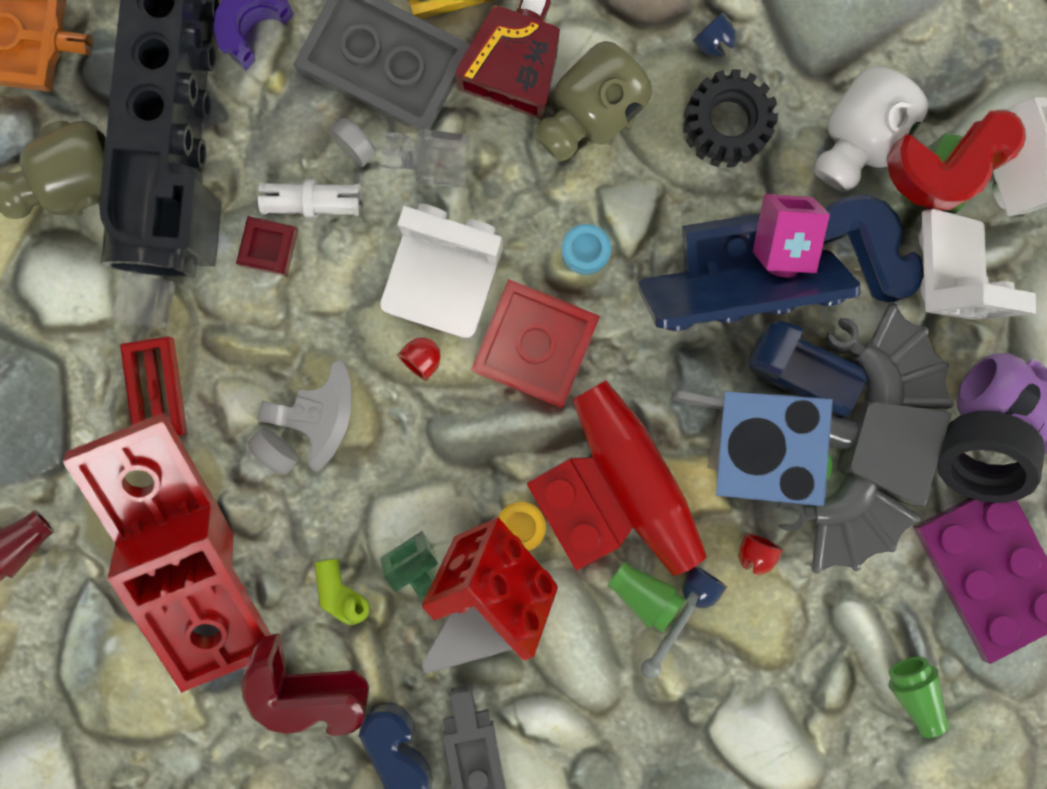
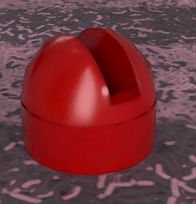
(421, 357)
(758, 553)

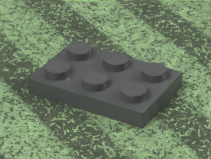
(383, 59)

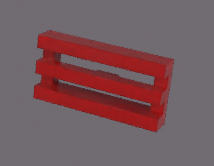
(171, 380)

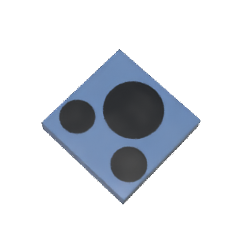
(774, 448)

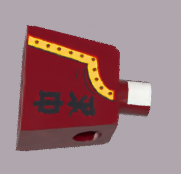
(512, 59)

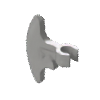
(317, 413)

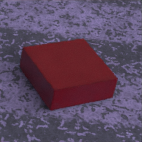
(267, 246)

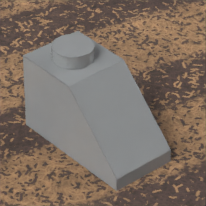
(462, 640)

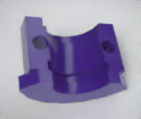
(236, 19)

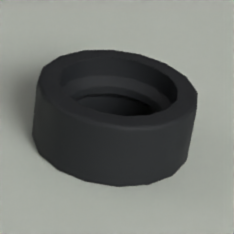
(994, 433)

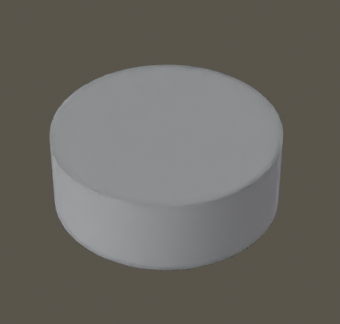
(352, 141)
(273, 451)

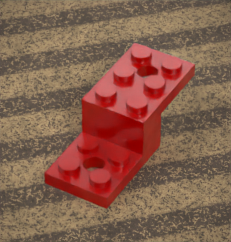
(169, 551)

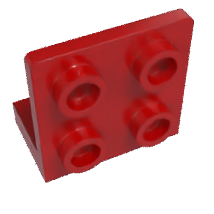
(498, 578)

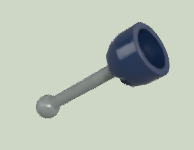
(701, 592)

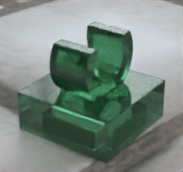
(411, 564)

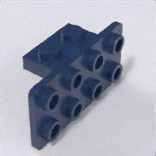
(728, 280)

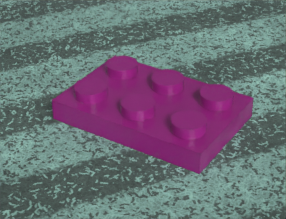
(990, 573)

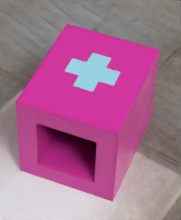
(790, 234)

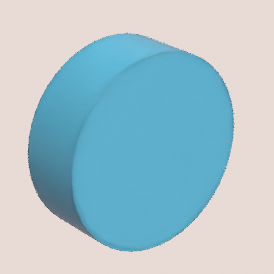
(586, 249)

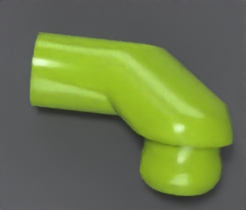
(336, 597)

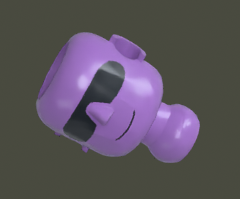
(1007, 386)

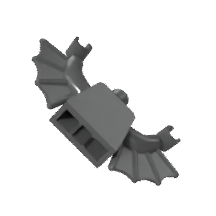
(885, 446)

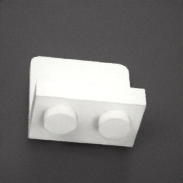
(441, 271)

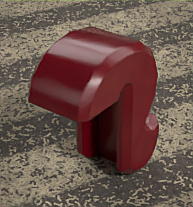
(301, 700)

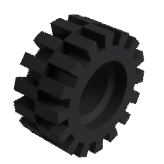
(745, 94)

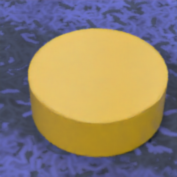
(525, 522)

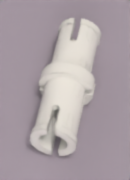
(310, 199)

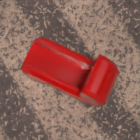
(965, 172)

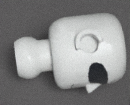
(868, 123)

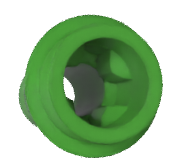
(647, 596)
(920, 693)

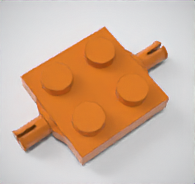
(33, 42)

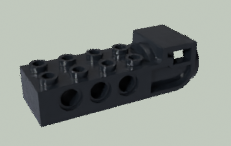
(151, 189)

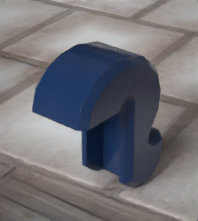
(876, 240)
(804, 368)
(394, 761)

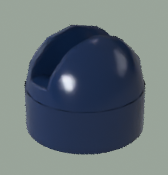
(718, 30)

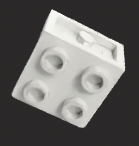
(956, 272)

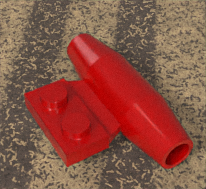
(620, 488)

